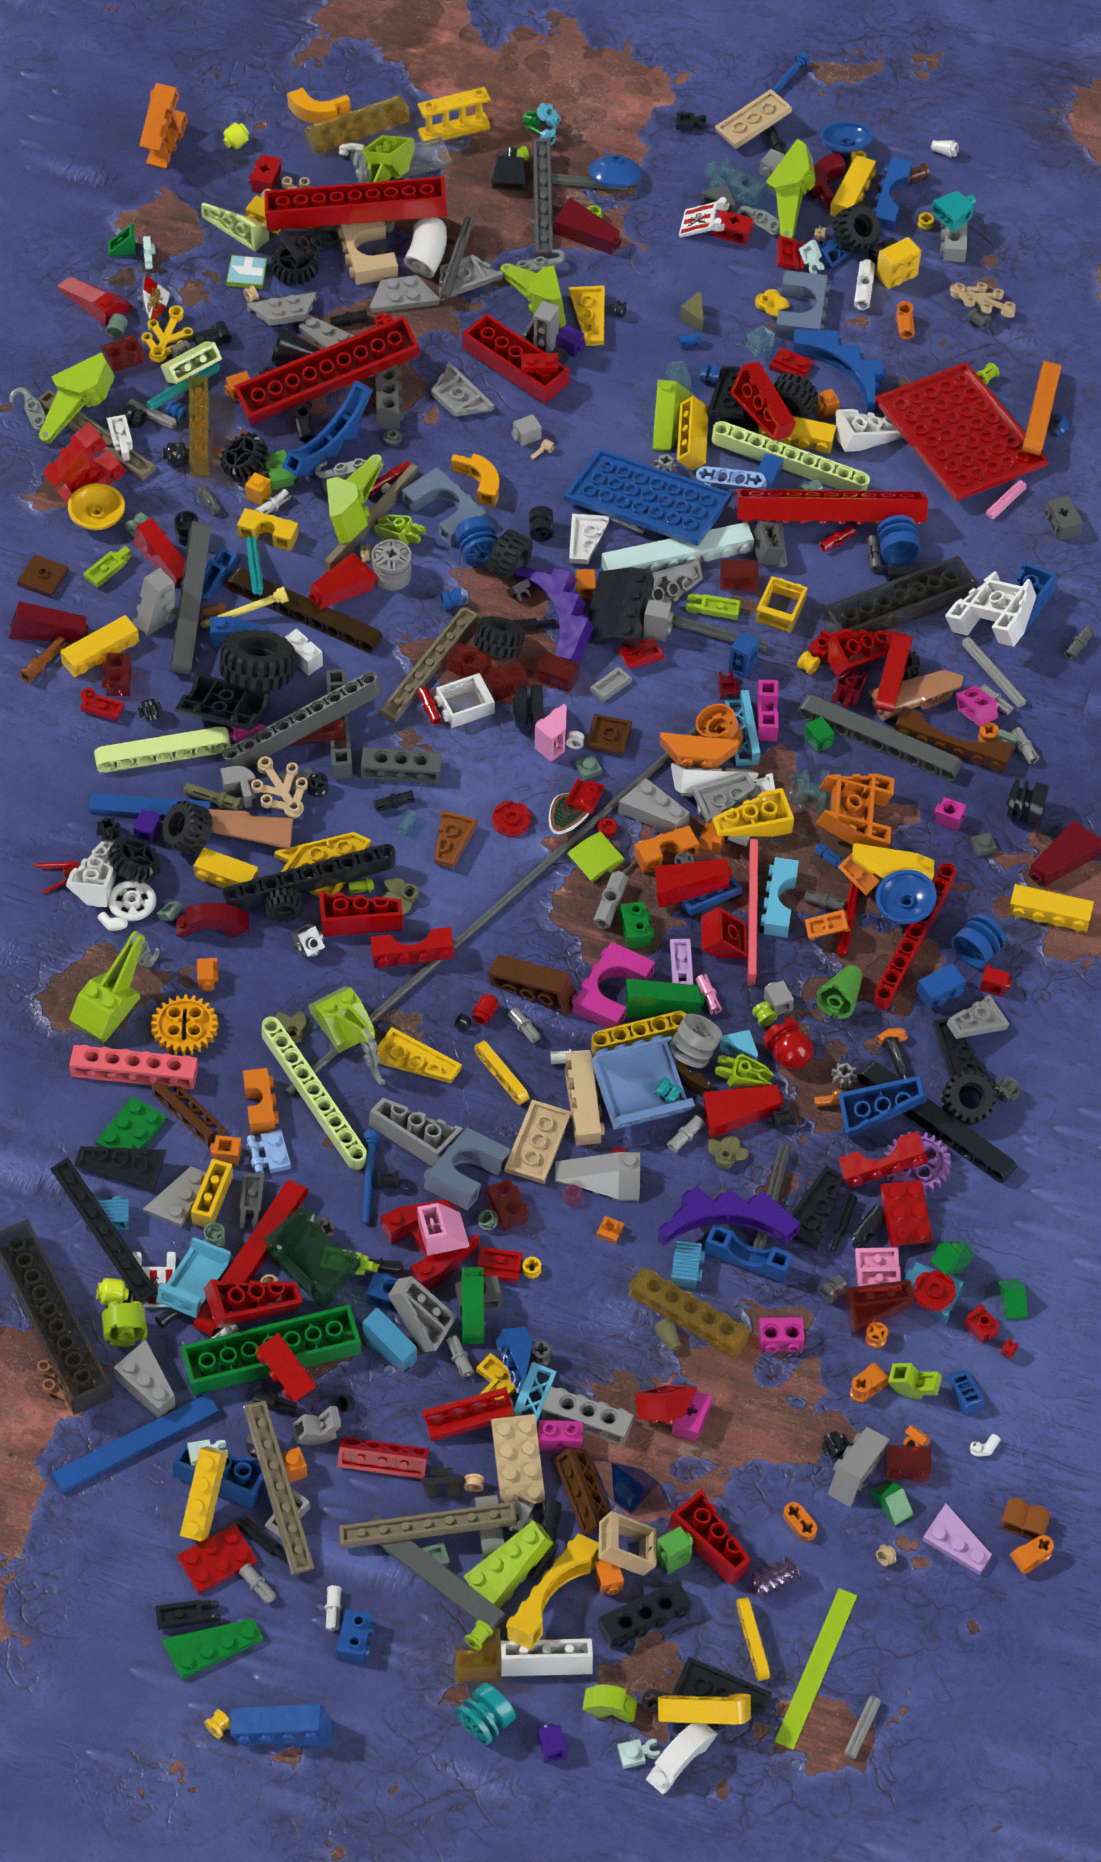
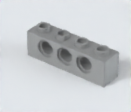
(954, 244)
(594, 1425)

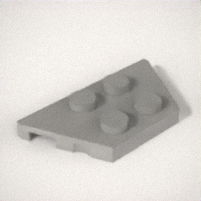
(470, 275)
(402, 294)
(284, 309)
(459, 394)

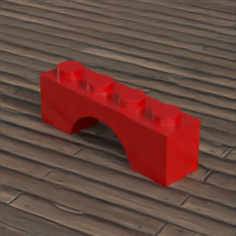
(436, 946)
(907, 1153)

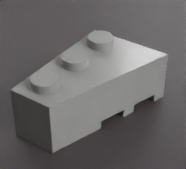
(157, 603)
(145, 1380)
(856, 1465)

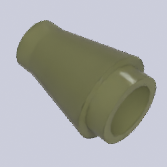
(667, 1333)

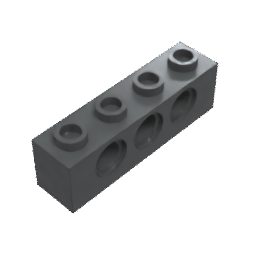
(388, 399)
(401, 765)

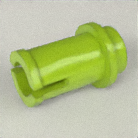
(361, 886)

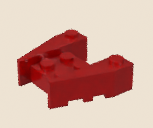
(78, 468)
(433, 1268)

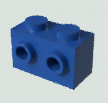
(941, 986)
(354, 1636)

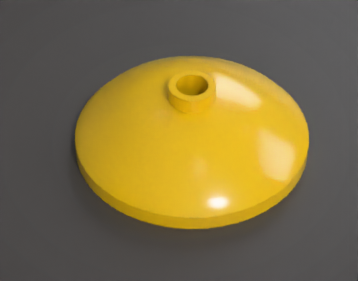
(96, 506)

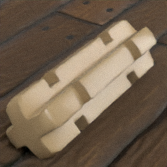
(366, 552)

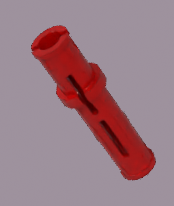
(390, 477)

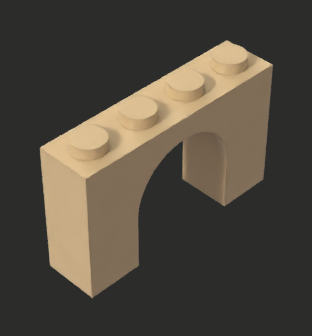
(366, 267)

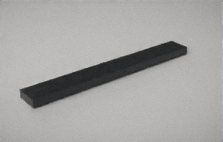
(104, 1231)

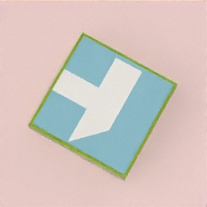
(246, 272)

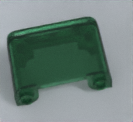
(311, 1257)

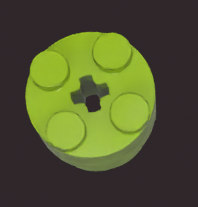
(124, 1323)

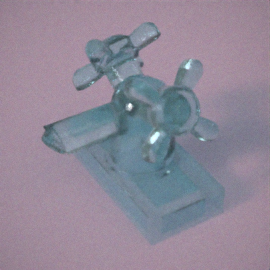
(808, 789)

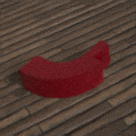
(825, 170)
(213, 916)

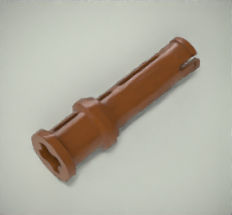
(37, 665)

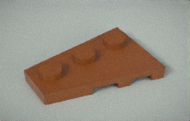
(453, 837)

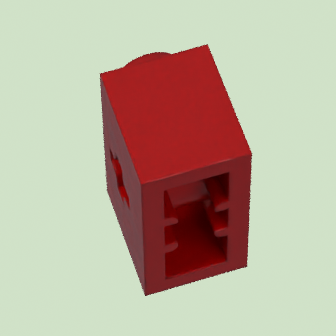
(266, 173)
(736, 229)

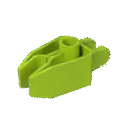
(399, 528)
(743, 1072)

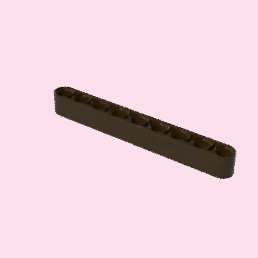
(306, 612)

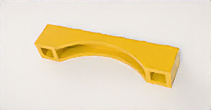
(575, 1561)

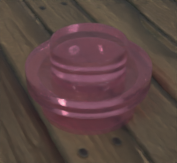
(572, 1194)

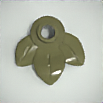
(397, 890)
(292, 1025)
(727, 1151)

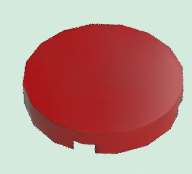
(511, 819)
(934, 1290)

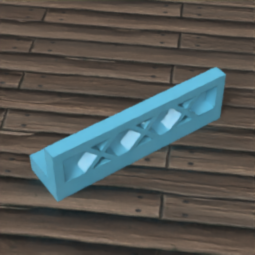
(749, 727)
(527, 1388)

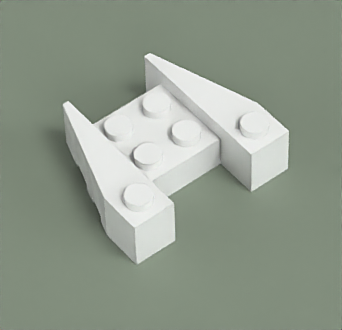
(995, 601)

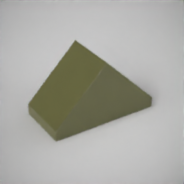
(692, 312)

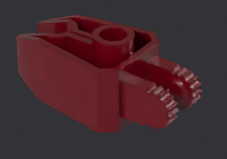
(849, 688)

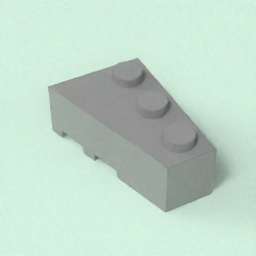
(544, 327)
(654, 807)
(422, 1313)

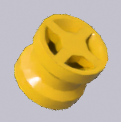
(808, 662)
(218, 1724)

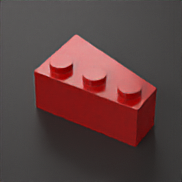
(285, 1368)

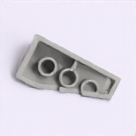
(675, 581)
(606, 1174)

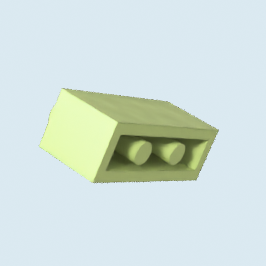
(191, 362)

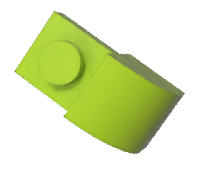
(911, 1383)
(610, 1700)

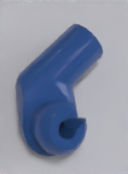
(1062, 425)

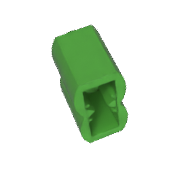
(279, 476)

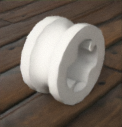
(575, 740)

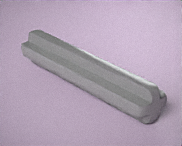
(155, 415)
(862, 1727)

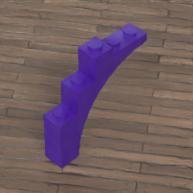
(574, 627)
(728, 1208)

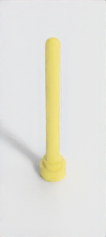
(278, 596)

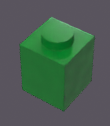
(819, 734)

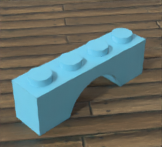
(777, 917)

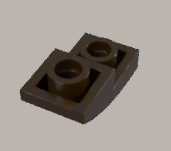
(694, 1082)

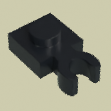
(688, 121)

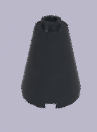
(291, 347)

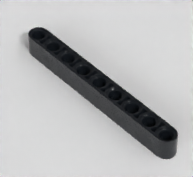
(318, 871)
(948, 1129)

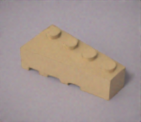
(583, 1098)

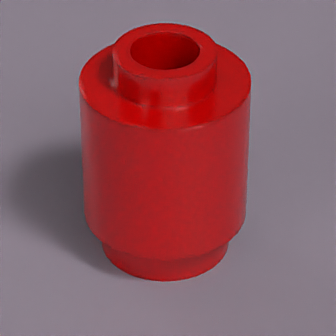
(485, 1009)

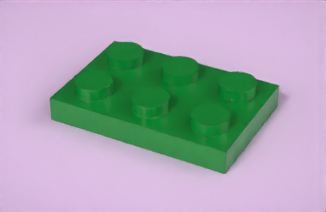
(132, 1126)

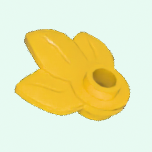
(771, 302)

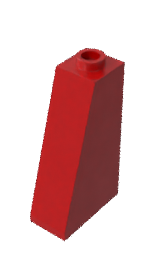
(159, 550)
(343, 582)
(690, 880)
(739, 1107)

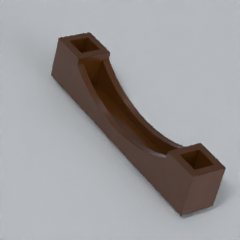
(991, 755)

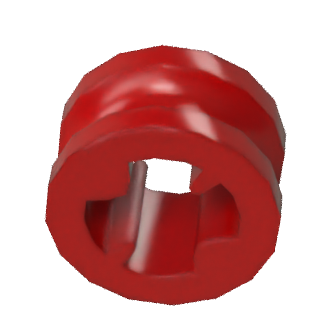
(1009, 1348)

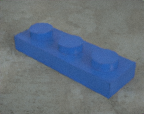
(708, 900)

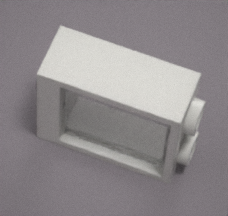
(464, 700)

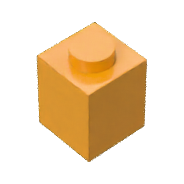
(258, 489)

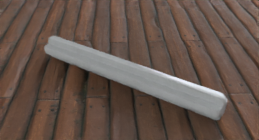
(993, 671)

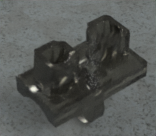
(452, 1483)

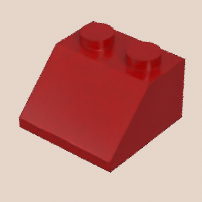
(723, 934)
(664, 1403)

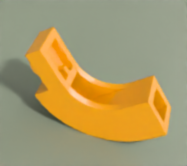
(316, 111)
(483, 472)

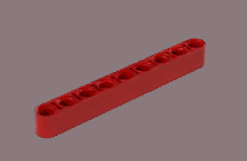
(912, 943)
(254, 1250)

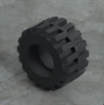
(868, 225)
(797, 394)
(509, 554)
(499, 637)
(187, 827)
(983, 1089)

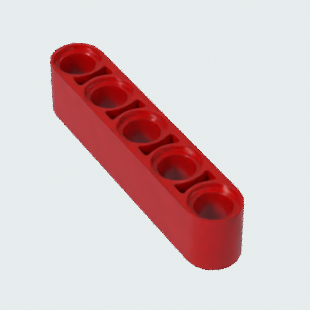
(893, 672)

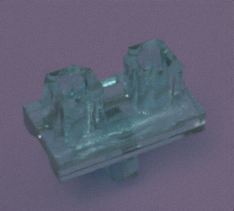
(713, 170)

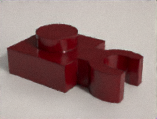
(727, 686)

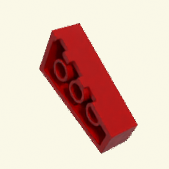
(762, 401)
(359, 914)
(248, 1301)
(711, 1537)

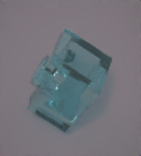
(759, 340)
(678, 372)

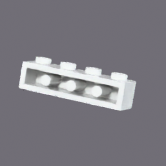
(547, 1658)

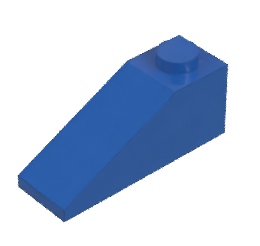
(223, 626)

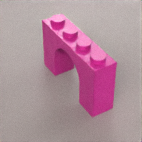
(614, 962)

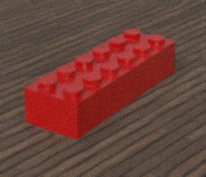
(502, 351)

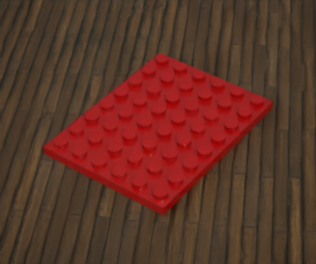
(960, 431)

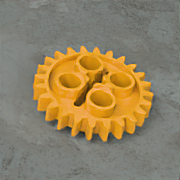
(164, 1025)

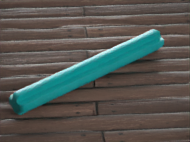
(179, 388)
(254, 565)

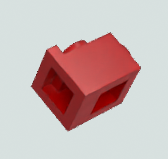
(819, 646)
(995, 981)
(977, 1328)

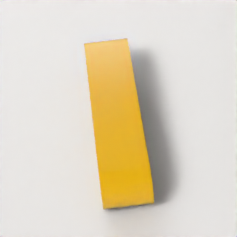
(629, 1031)

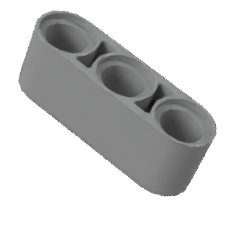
(491, 1538)

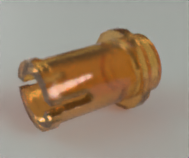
(213, 610)

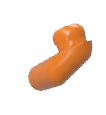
(899, 1033)
(828, 1100)

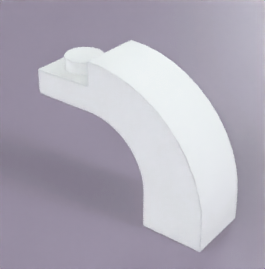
(685, 1747)

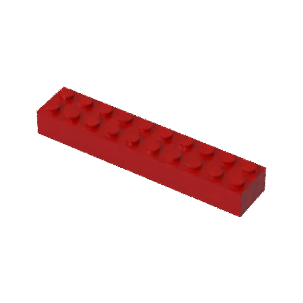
(355, 203)
(327, 370)
(829, 505)

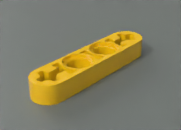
(501, 1072)
(753, 1639)

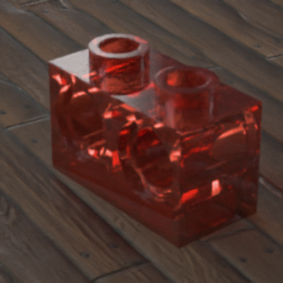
(123, 353)
(117, 675)
(504, 1205)

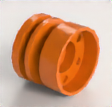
(719, 722)

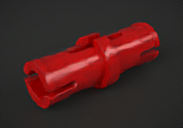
(837, 538)
(429, 706)

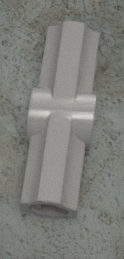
(613, 891)

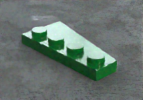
(206, 1647)

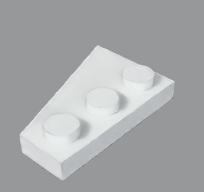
(585, 536)

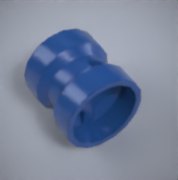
(710, 373)
(451, 599)

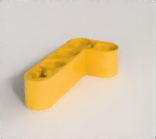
(699, 1709)

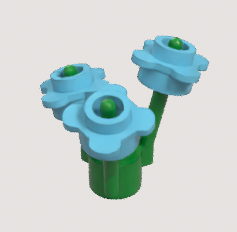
(544, 113)

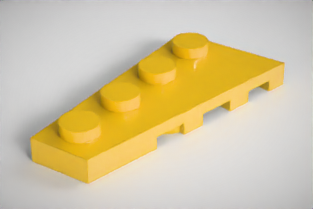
(590, 312)
(410, 1055)

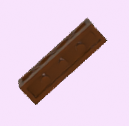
(186, 1115)
(580, 1490)

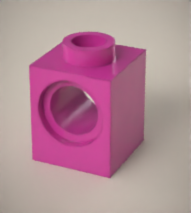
(956, 815)

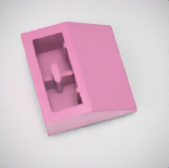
(551, 734)
(441, 1229)

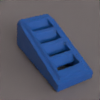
(970, 1406)

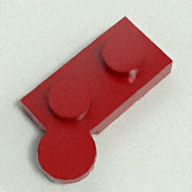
(100, 705)

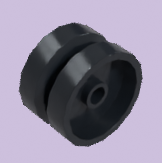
(527, 706)

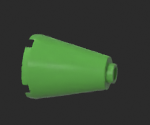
(840, 992)

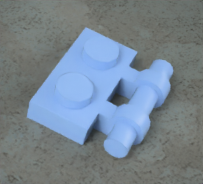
(274, 1149)

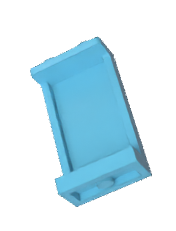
(186, 1285)

